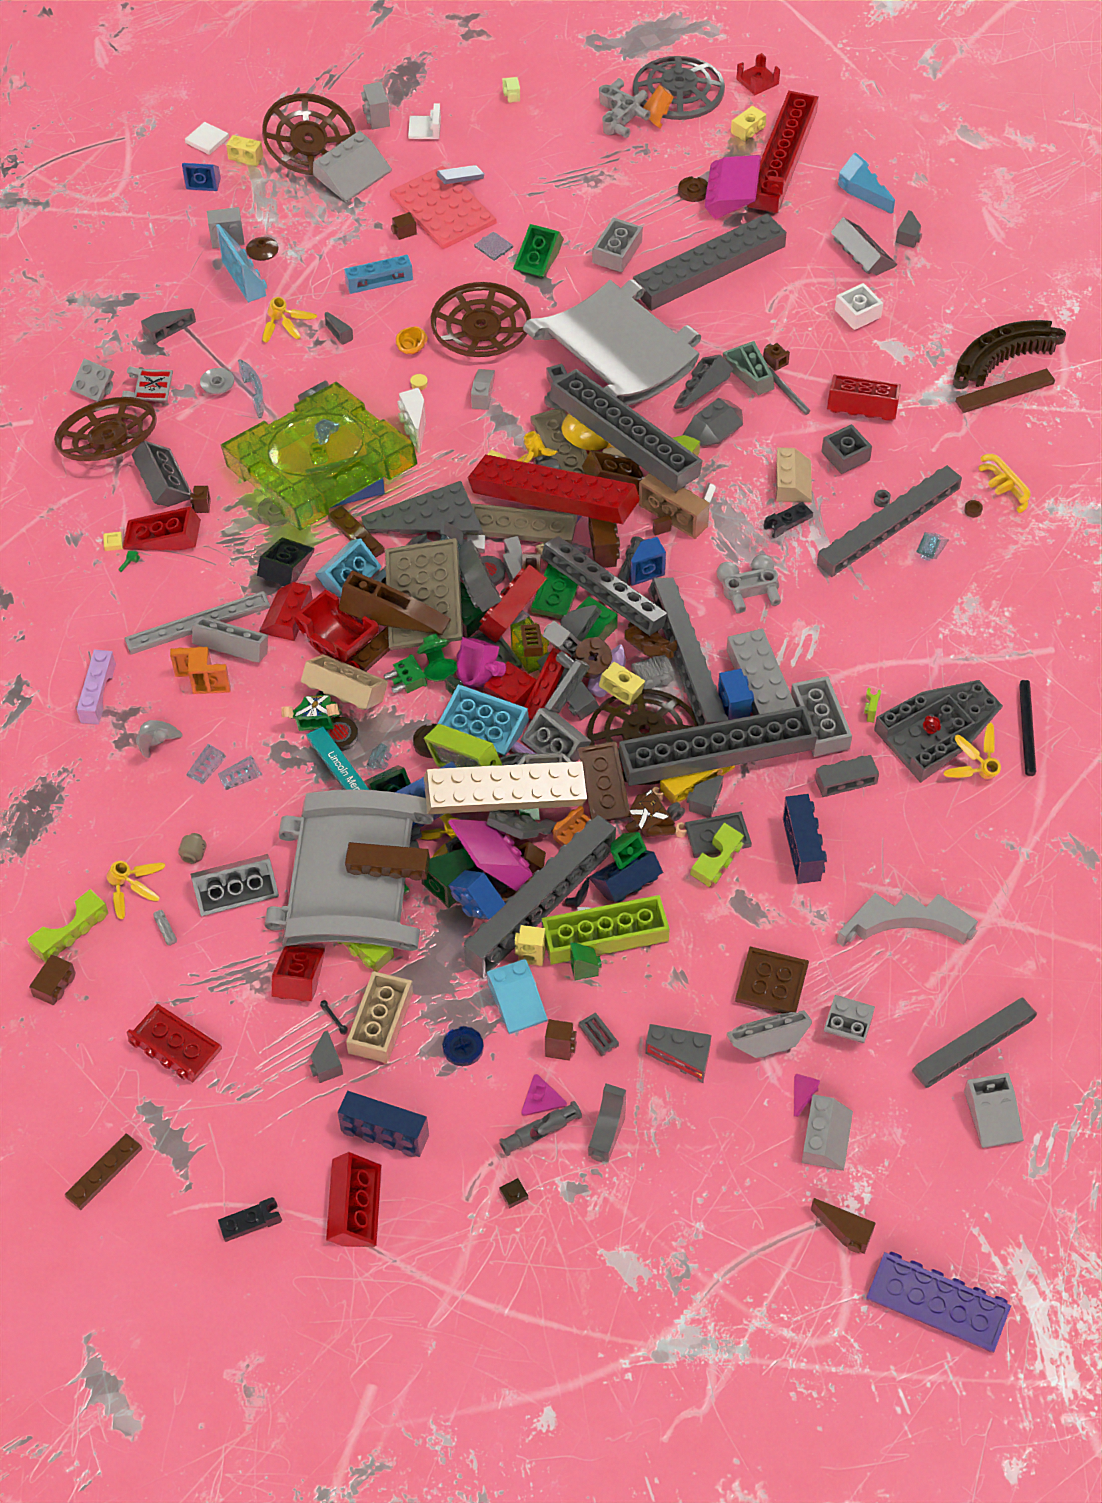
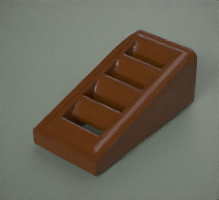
(531, 650)

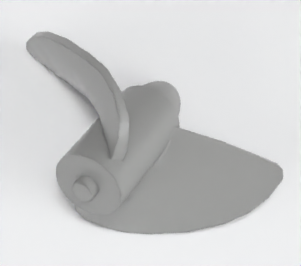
(154, 733)

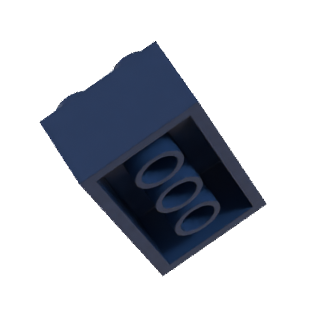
(804, 838)
(383, 1124)

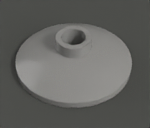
(217, 381)

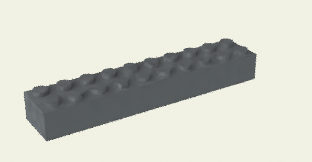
(710, 261)
(626, 430)
(717, 745)
(540, 895)

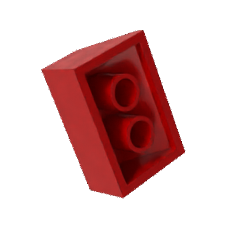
(287, 603)

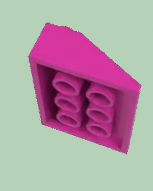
(731, 184)
(492, 851)

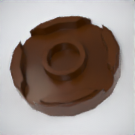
(692, 189)

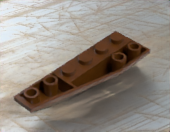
(389, 606)

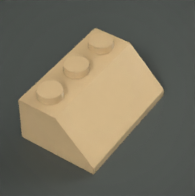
(793, 476)

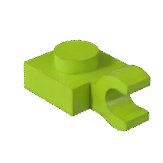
(871, 707)

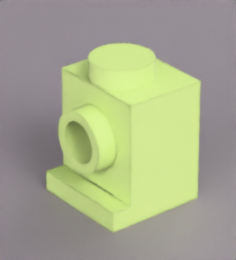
(511, 89)

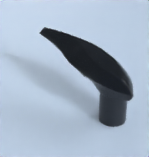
(581, 895)

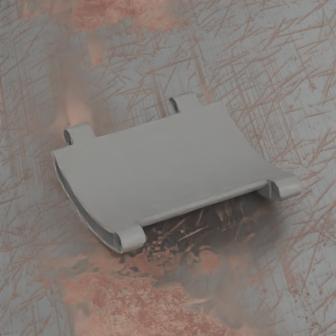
(622, 342)
(323, 897)

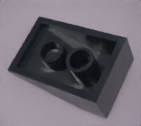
(284, 561)

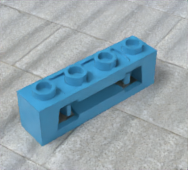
(378, 274)

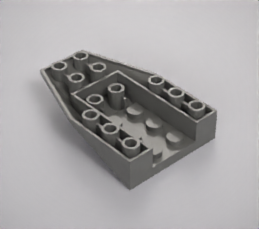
(962, 711)

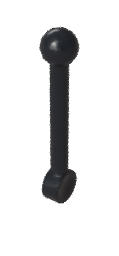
(342, 1028)

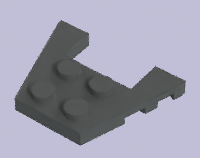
(517, 825)

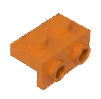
(565, 829)

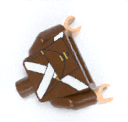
(652, 816)

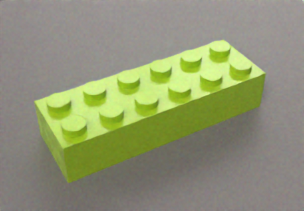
(607, 928)

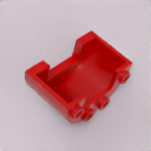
(332, 630)

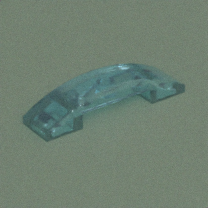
(249, 375)

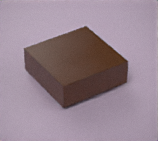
(662, 525)

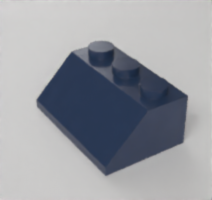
(618, 883)

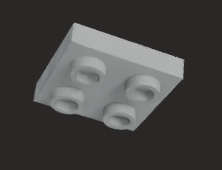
(93, 380)

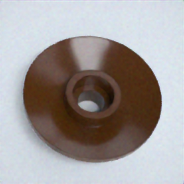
(262, 248)

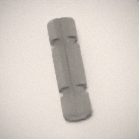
(165, 927)

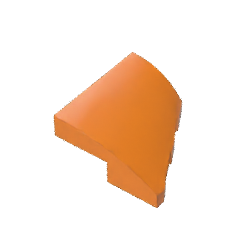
(658, 104)

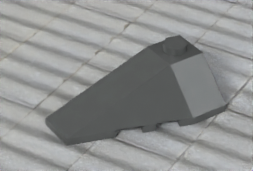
(706, 376)

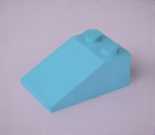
(516, 996)

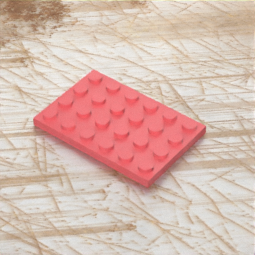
(441, 209)

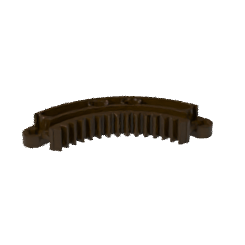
(1001, 343)

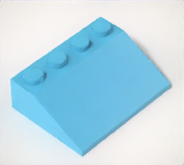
(240, 267)
(485, 718)

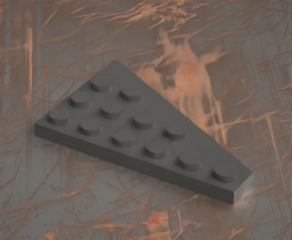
(425, 513)

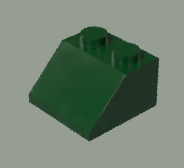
(389, 780)

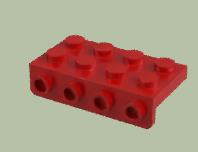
(174, 1043)

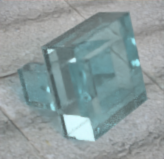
(377, 756)

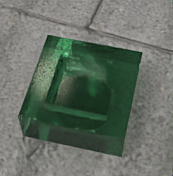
(451, 684)

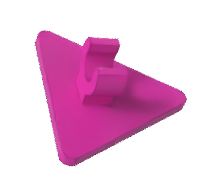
(803, 1091)
(541, 1098)

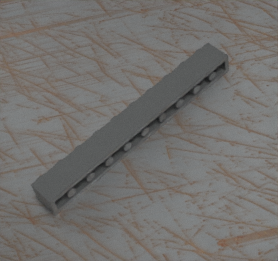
(888, 521)
(688, 655)

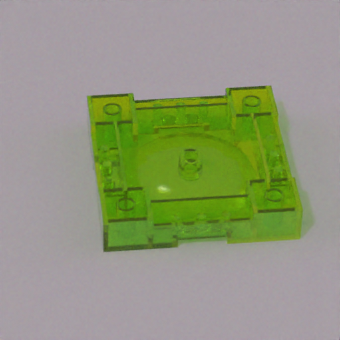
(311, 477)

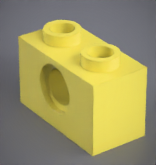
(748, 123)
(621, 683)

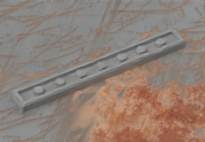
(183, 627)

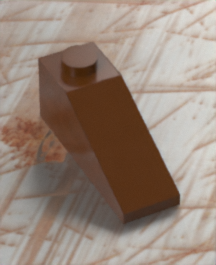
(847, 1227)

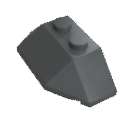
(715, 422)

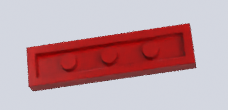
(545, 684)

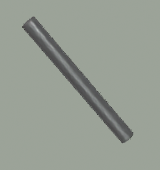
(790, 393)

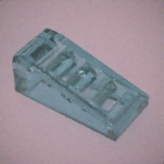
(205, 755)
(244, 764)

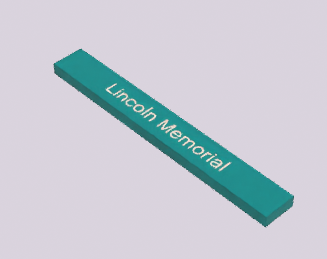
(335, 760)

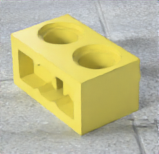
(244, 150)
(531, 945)

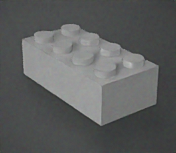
(825, 714)

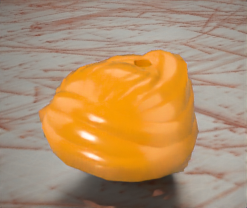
(411, 340)

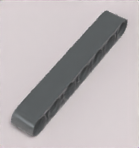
(974, 1042)

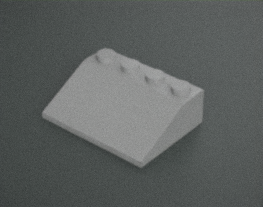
(351, 167)

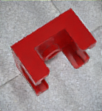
(758, 78)

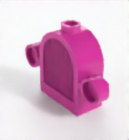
(478, 662)

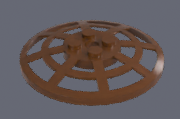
(305, 128)
(473, 317)
(106, 434)

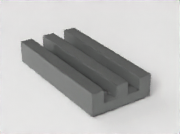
(607, 1047)

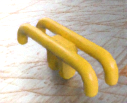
(1005, 480)

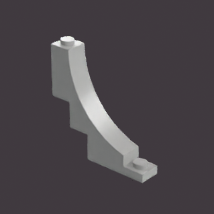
(880, 915)

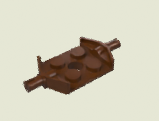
(650, 645)

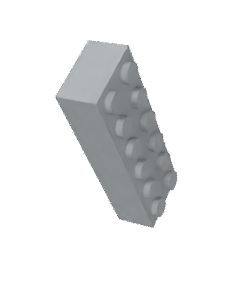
(756, 659)

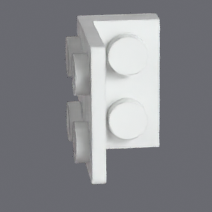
(426, 126)

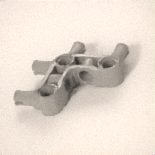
(623, 108)

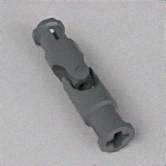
(551, 1122)

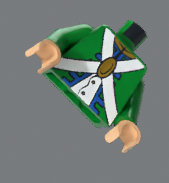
(313, 712)

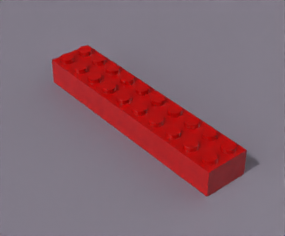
(785, 147)
(554, 489)

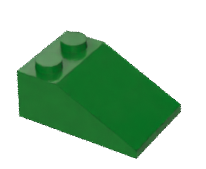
(538, 250)
(605, 623)

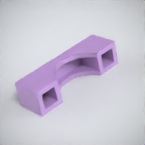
(91, 699)

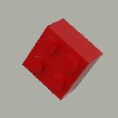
(512, 686)

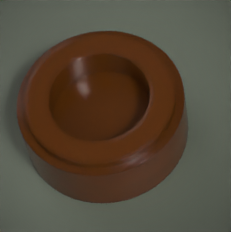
(973, 508)

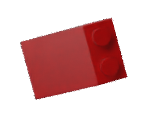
(297, 972)

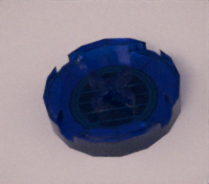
(463, 1046)

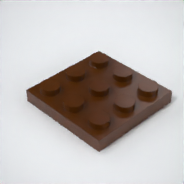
(772, 981)

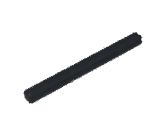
(1027, 728)

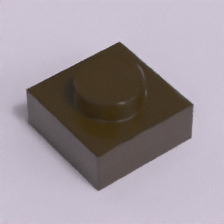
(513, 1193)

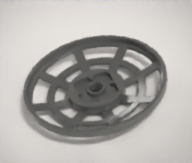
(682, 83)

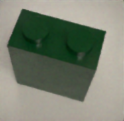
(446, 869)

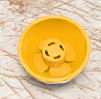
(581, 435)

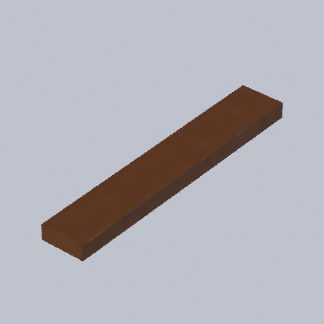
(1005, 390)

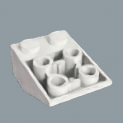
(413, 415)

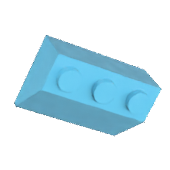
(351, 557)

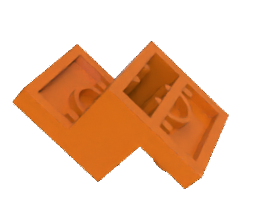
(202, 674)

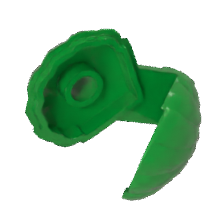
(439, 666)

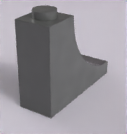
(608, 1123)

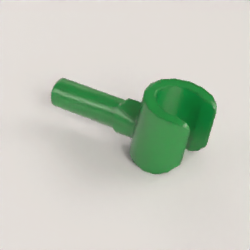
(131, 556)

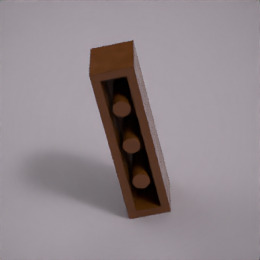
(387, 861)

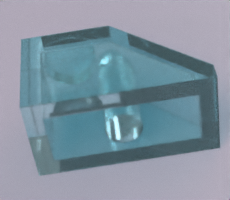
(931, 545)

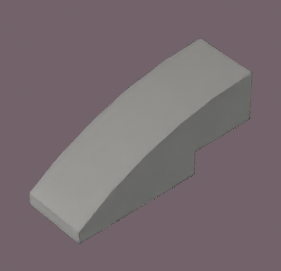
(513, 557)

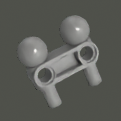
(749, 583)

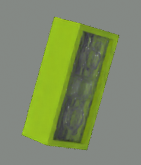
(461, 748)

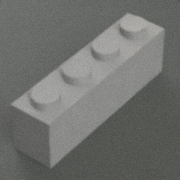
(229, 639)

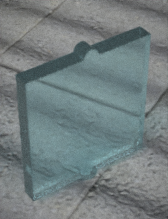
(493, 246)

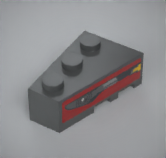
(680, 1049)

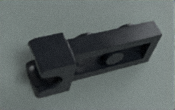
(787, 519)
(250, 1219)

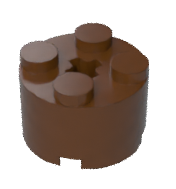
(599, 650)

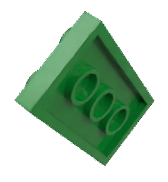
(555, 594)

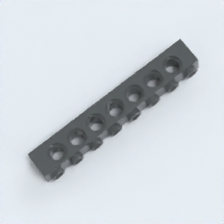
(604, 585)

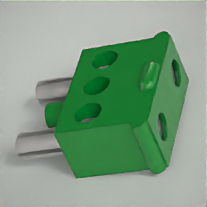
(408, 673)

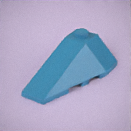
(861, 183)

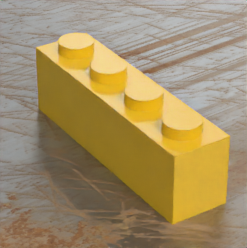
(678, 788)

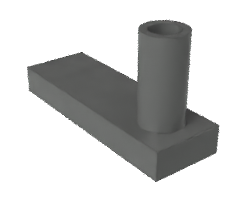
(576, 672)

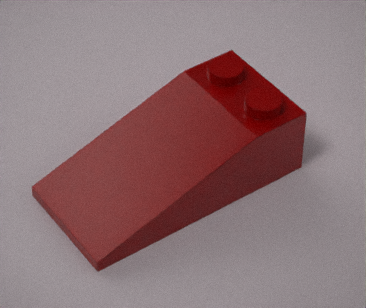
(163, 531)

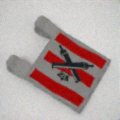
(151, 384)

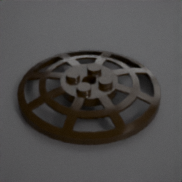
(640, 719)

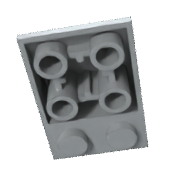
(994, 1110)

